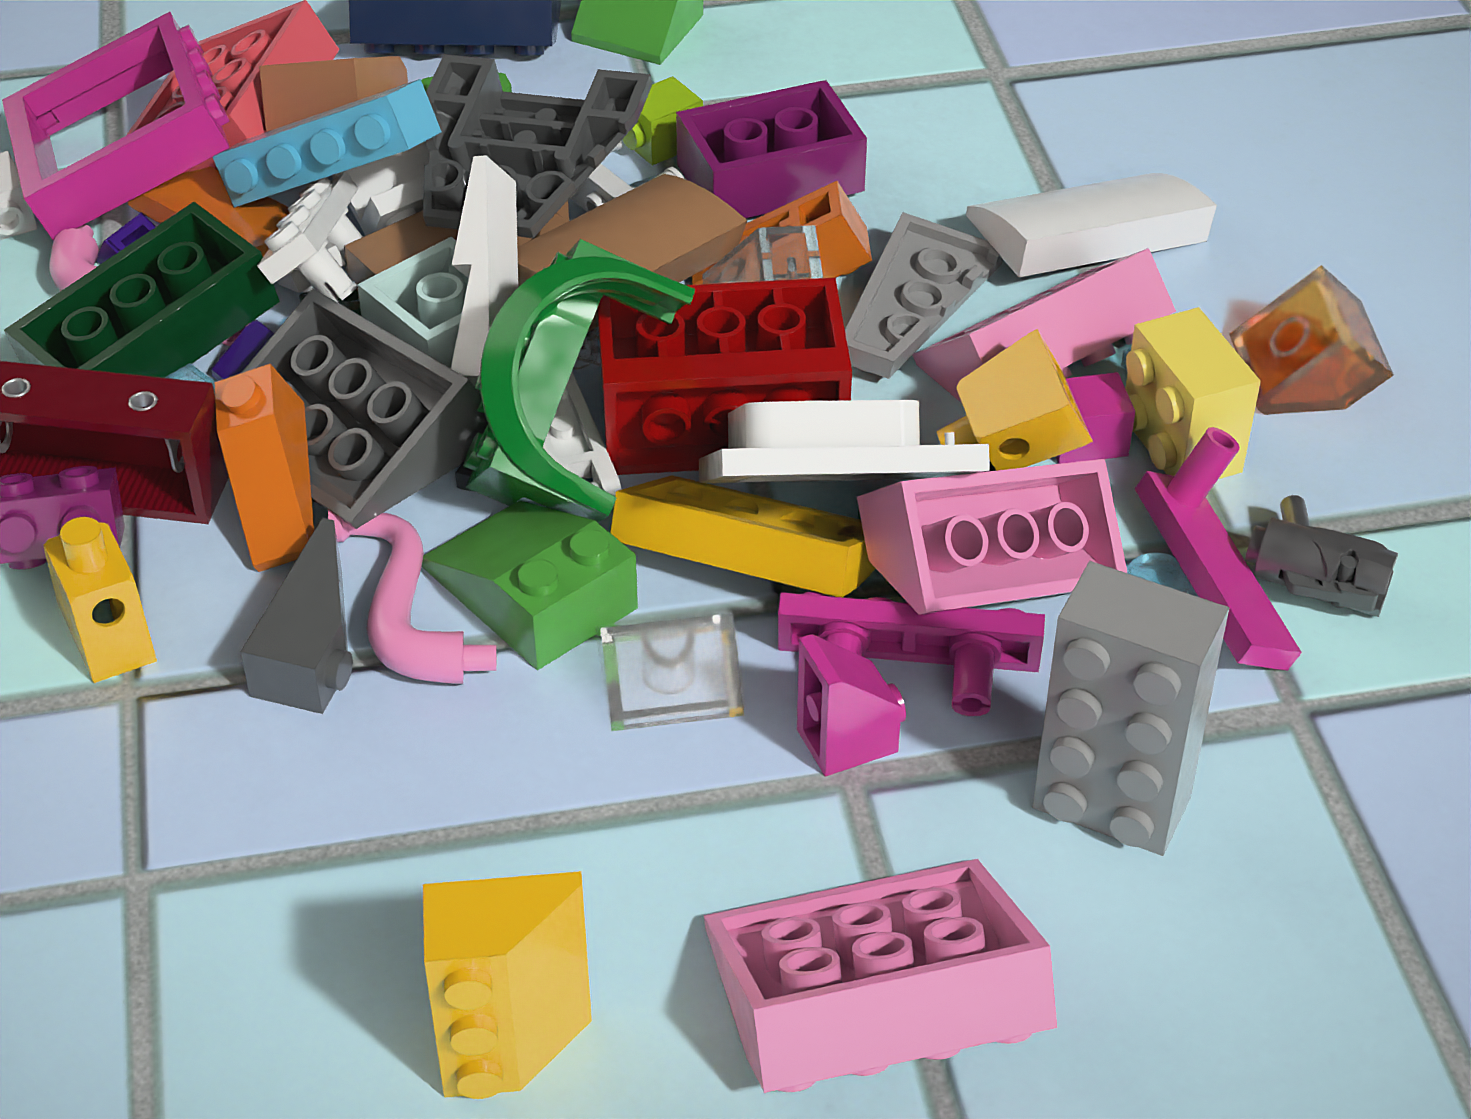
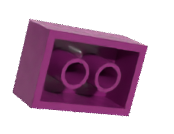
(772, 147)

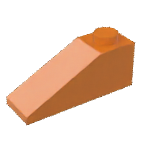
(839, 229)
(267, 463)

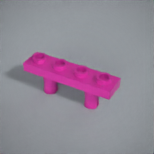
(889, 630)

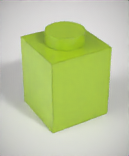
(655, 132)

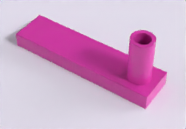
(1210, 556)

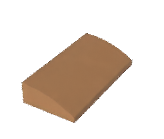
(658, 225)

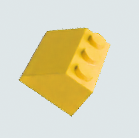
(504, 977)

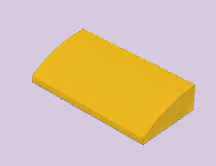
(744, 534)

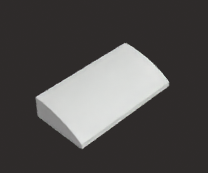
(1094, 222)

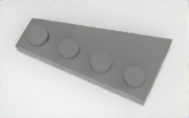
(914, 291)

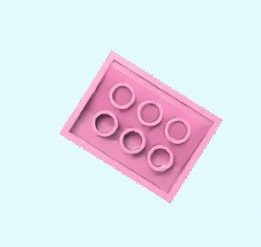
(881, 974)

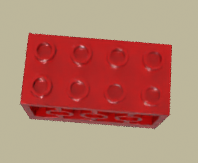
(732, 346)

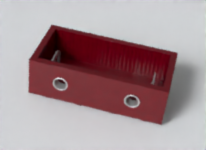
(144, 426)

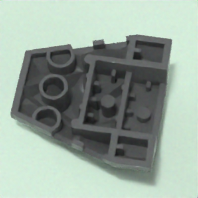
(535, 139)

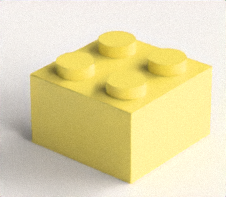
(1183, 383)

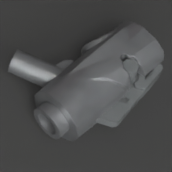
(1321, 561)

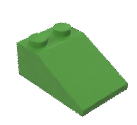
(538, 578)

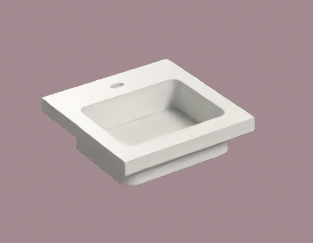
(834, 444)

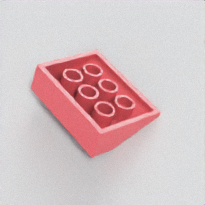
(234, 59)

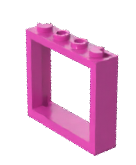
(134, 162)

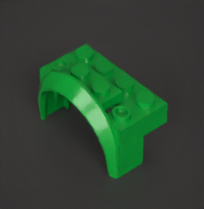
(529, 366)

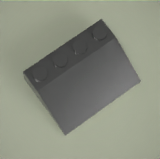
(374, 408)

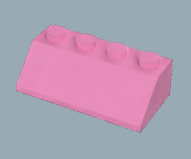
(1074, 318)
(992, 534)

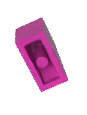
(845, 707)

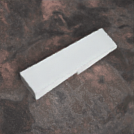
(487, 256)

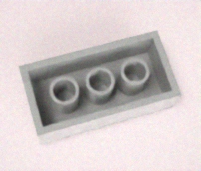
(1127, 706)

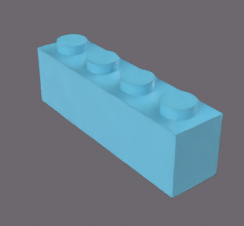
(328, 143)

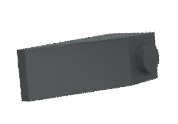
(301, 640)

